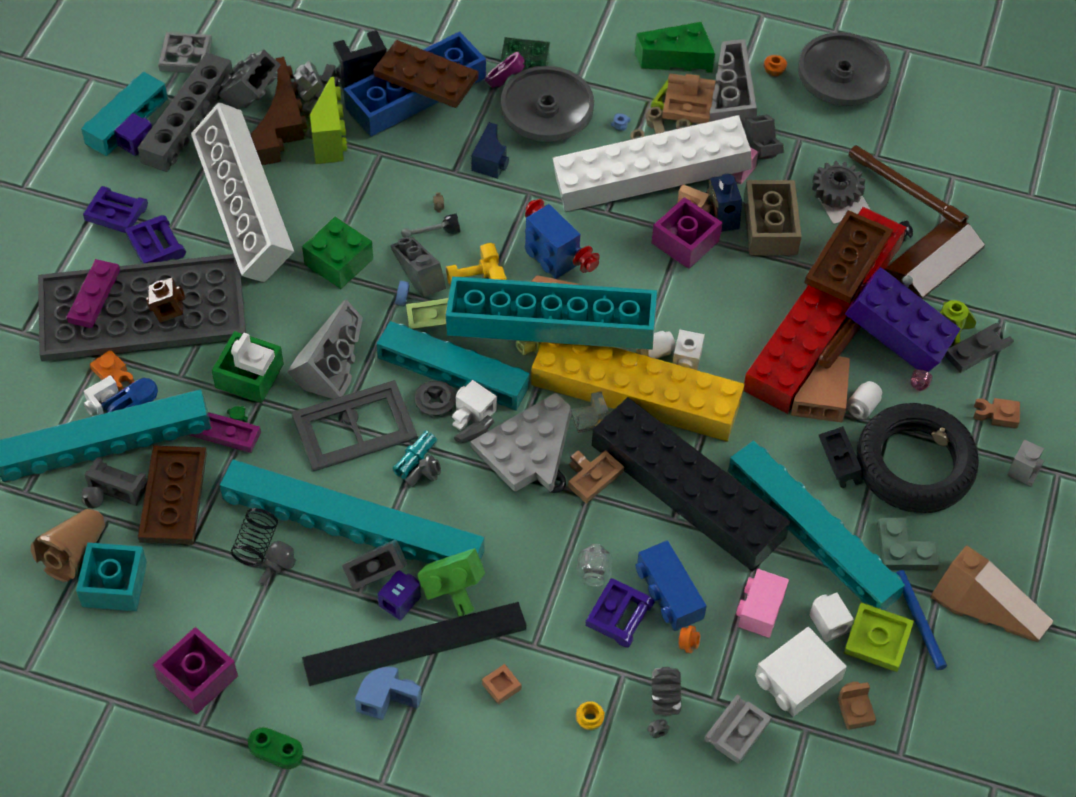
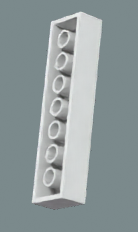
(652, 163)
(242, 193)

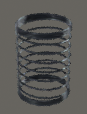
(249, 547)

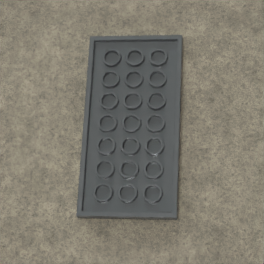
(125, 323)

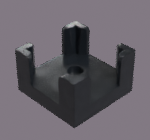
(358, 63)

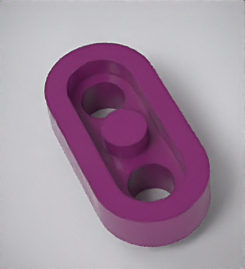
(505, 69)

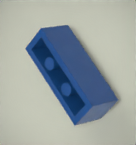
(670, 586)

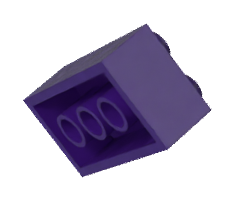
(902, 321)

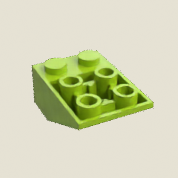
(327, 127)

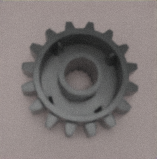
(838, 185)

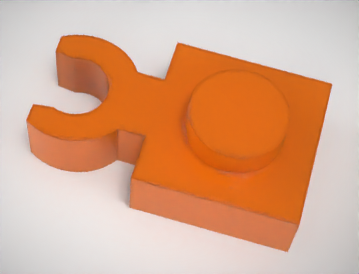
(112, 365)

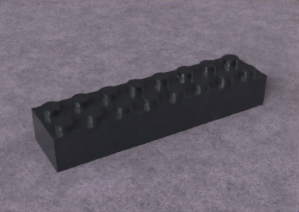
(691, 484)

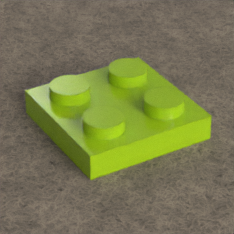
(878, 637)

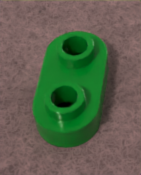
(273, 749)

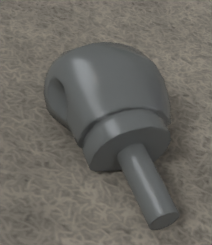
(277, 557)

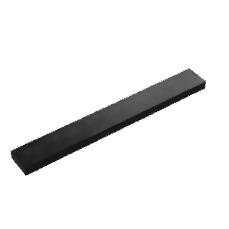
(413, 643)

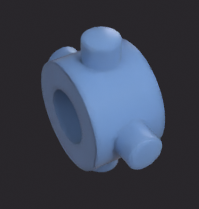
(620, 122)

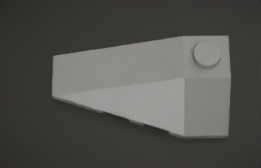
(327, 357)

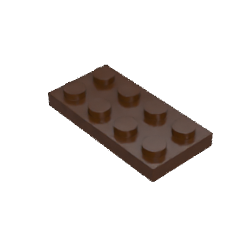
(426, 73)
(848, 256)
(172, 495)

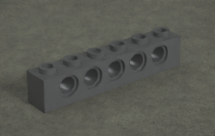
(185, 113)

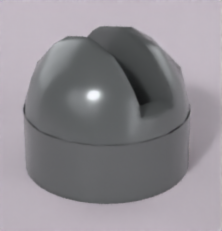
(92, 497)

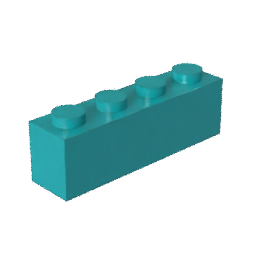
(140, 97)

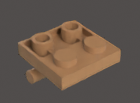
(688, 98)

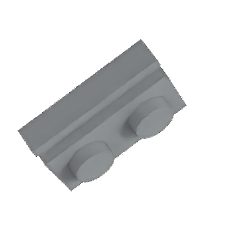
(738, 729)

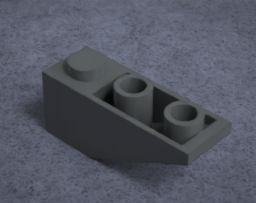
(419, 265)

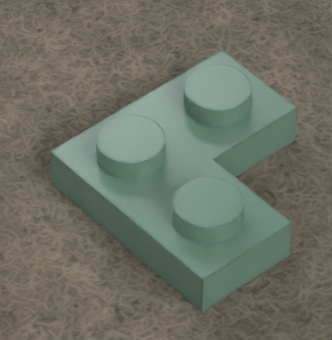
(899, 552)

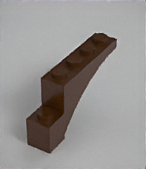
(282, 120)

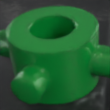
(238, 413)

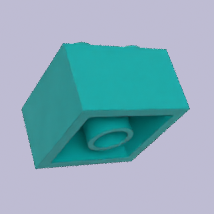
(111, 576)

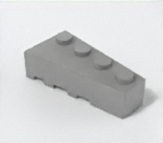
(733, 84)

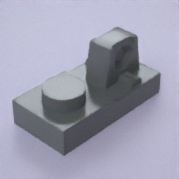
(307, 80)

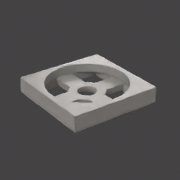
(186, 39)

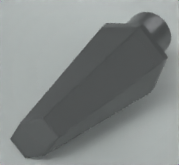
(474, 430)

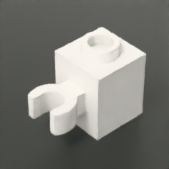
(473, 404)

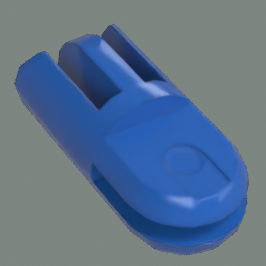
(137, 393)

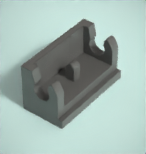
(116, 482)

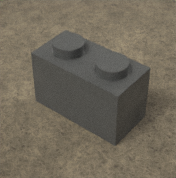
(374, 564)

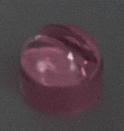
(921, 379)

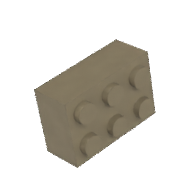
(772, 217)

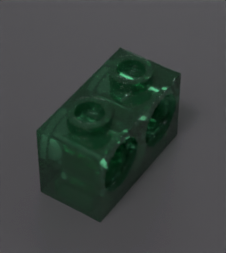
(534, 52)

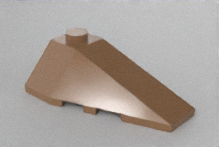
(983, 592)

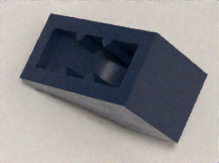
(489, 155)

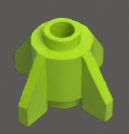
(960, 315)

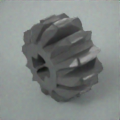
(666, 691)

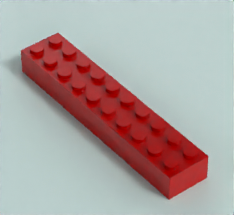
(807, 332)

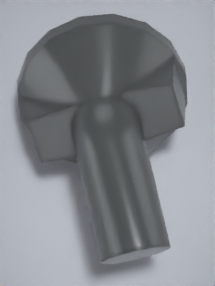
(428, 467)

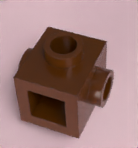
(165, 299)

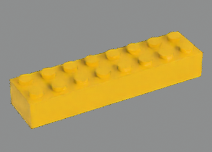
(661, 388)

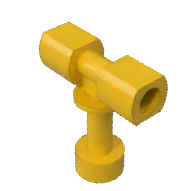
(487, 266)

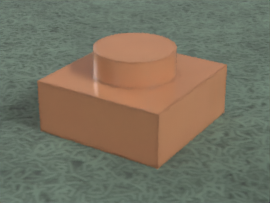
(501, 684)

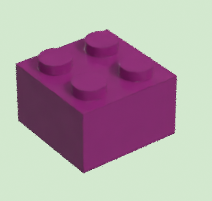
(686, 232)
(195, 670)

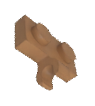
(593, 475)

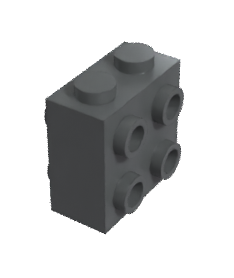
(249, 79)

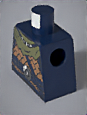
(725, 195)

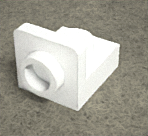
(251, 356)
(99, 393)

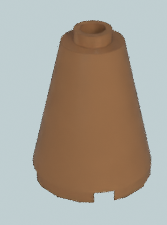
(65, 544)

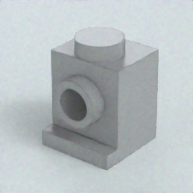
(1027, 463)

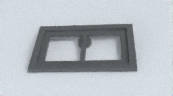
(350, 416)

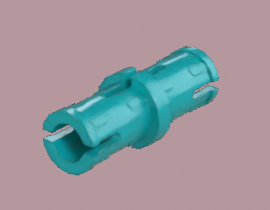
(414, 454)

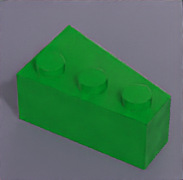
(677, 47)

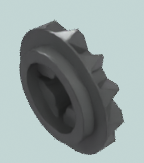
(435, 389)

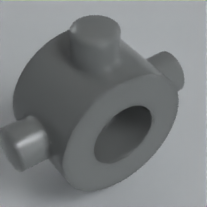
(658, 728)

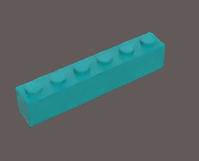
(451, 363)

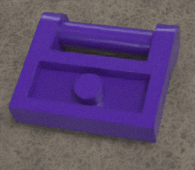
(111, 214)
(148, 245)
(611, 608)

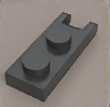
(977, 348)

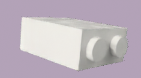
(800, 671)

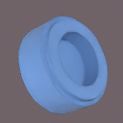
(402, 293)

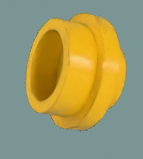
(590, 708)

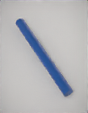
(922, 623)

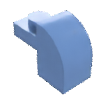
(382, 687)

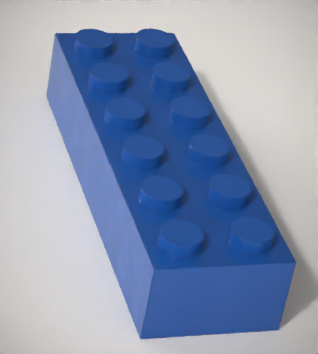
(382, 104)

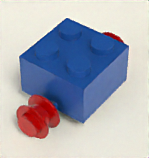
(555, 241)

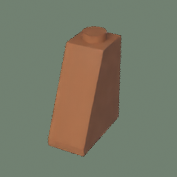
(824, 393)

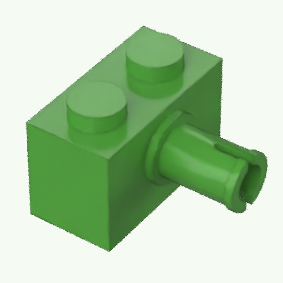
(452, 577)

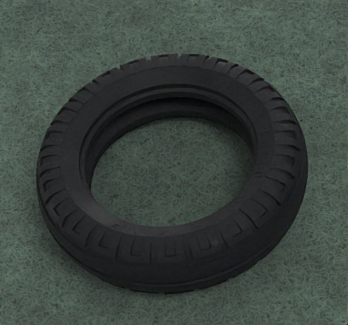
(908, 495)

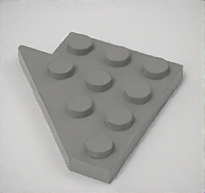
(528, 444)

